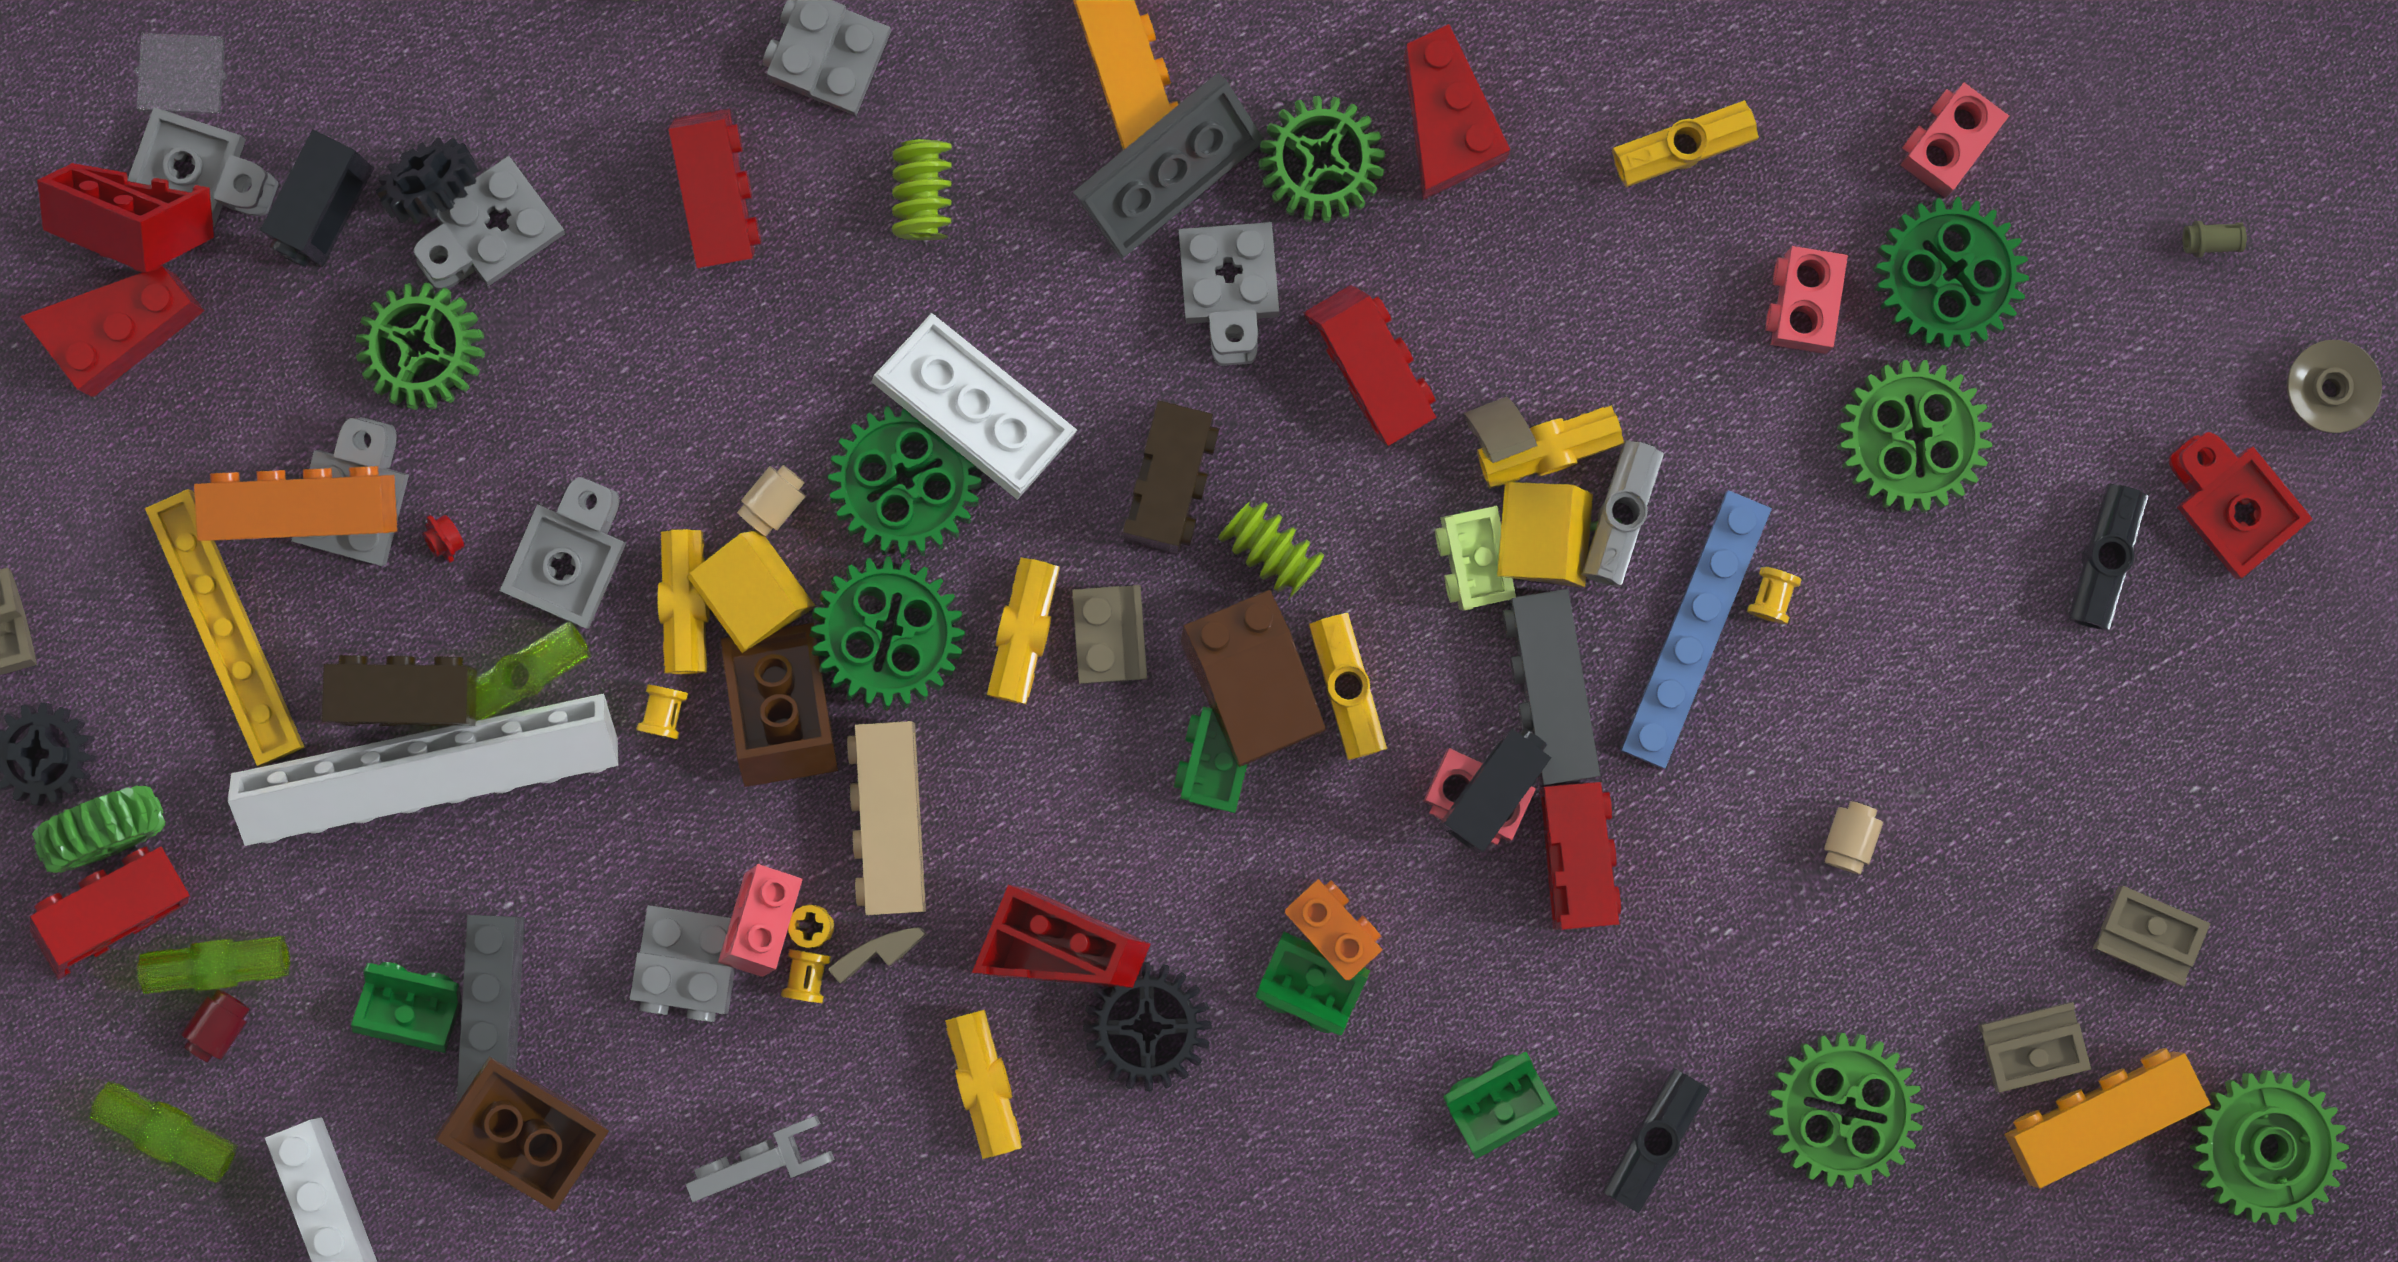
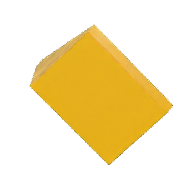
(1545, 533)
(750, 589)

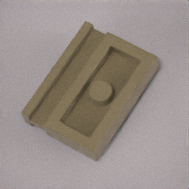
(1109, 634)
(2151, 935)
(2034, 1047)

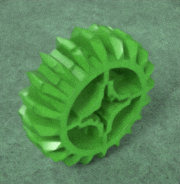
(1303, 149)
(410, 364)
(98, 829)

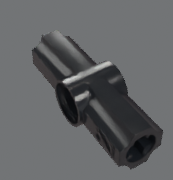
(2117, 528)
(1671, 1111)

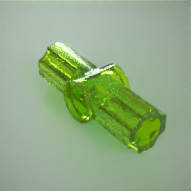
(545, 662)
(213, 965)
(163, 1131)

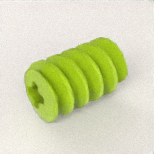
(920, 189)
(1271, 547)

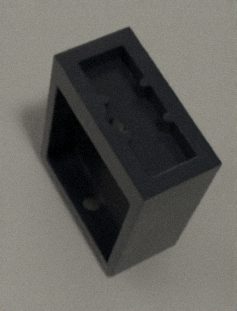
(316, 200)
(1496, 789)

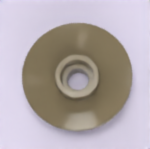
(2356, 384)

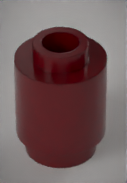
(215, 1026)

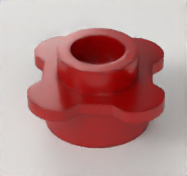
(442, 537)

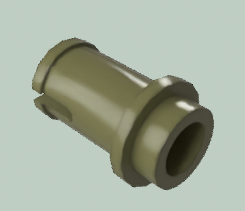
(2213, 238)

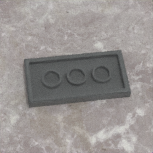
(1169, 166)

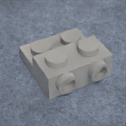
(826, 53)
(681, 964)

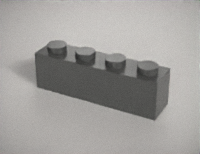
(1552, 684)
(490, 994)

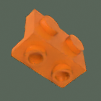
(1333, 930)

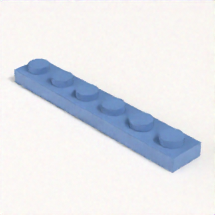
(1695, 629)

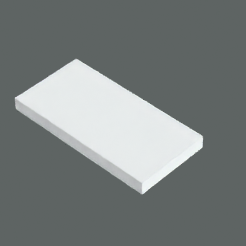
(974, 406)

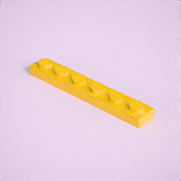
(225, 630)

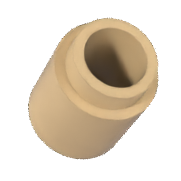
(772, 499)
(1852, 837)

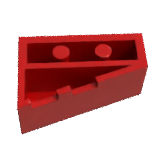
(1449, 113)
(714, 188)
(124, 218)
(113, 327)
(1373, 363)
(1580, 856)
(107, 909)
(1056, 943)

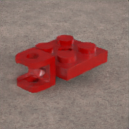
(2218, 487)

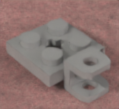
(215, 159)
(471, 245)
(1235, 306)
(353, 452)
(570, 531)
(757, 1161)

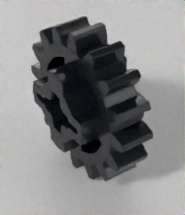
(427, 180)
(43, 735)

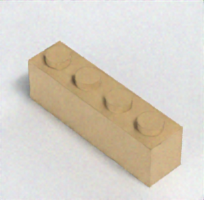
(888, 818)

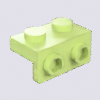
(1473, 554)

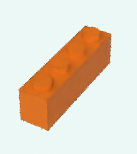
(295, 506)

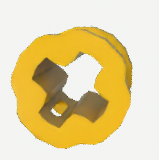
(1774, 595)
(662, 711)
(800, 936)
(811, 990)

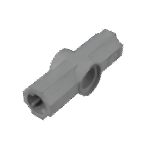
(1614, 541)

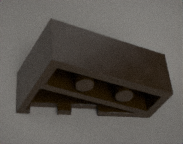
(1170, 478)
(399, 692)

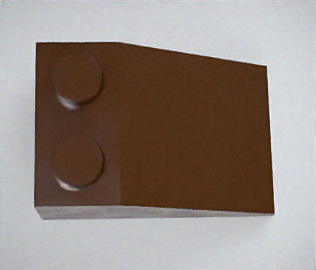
(1252, 677)
(779, 708)
(522, 1133)

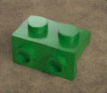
(1212, 773)
(1308, 986)
(407, 1006)
(1499, 1104)

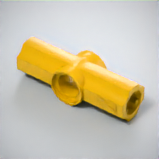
(1711, 132)
(1557, 447)
(680, 605)
(1023, 631)
(1339, 656)
(983, 1084)

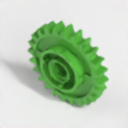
(2304, 1147)

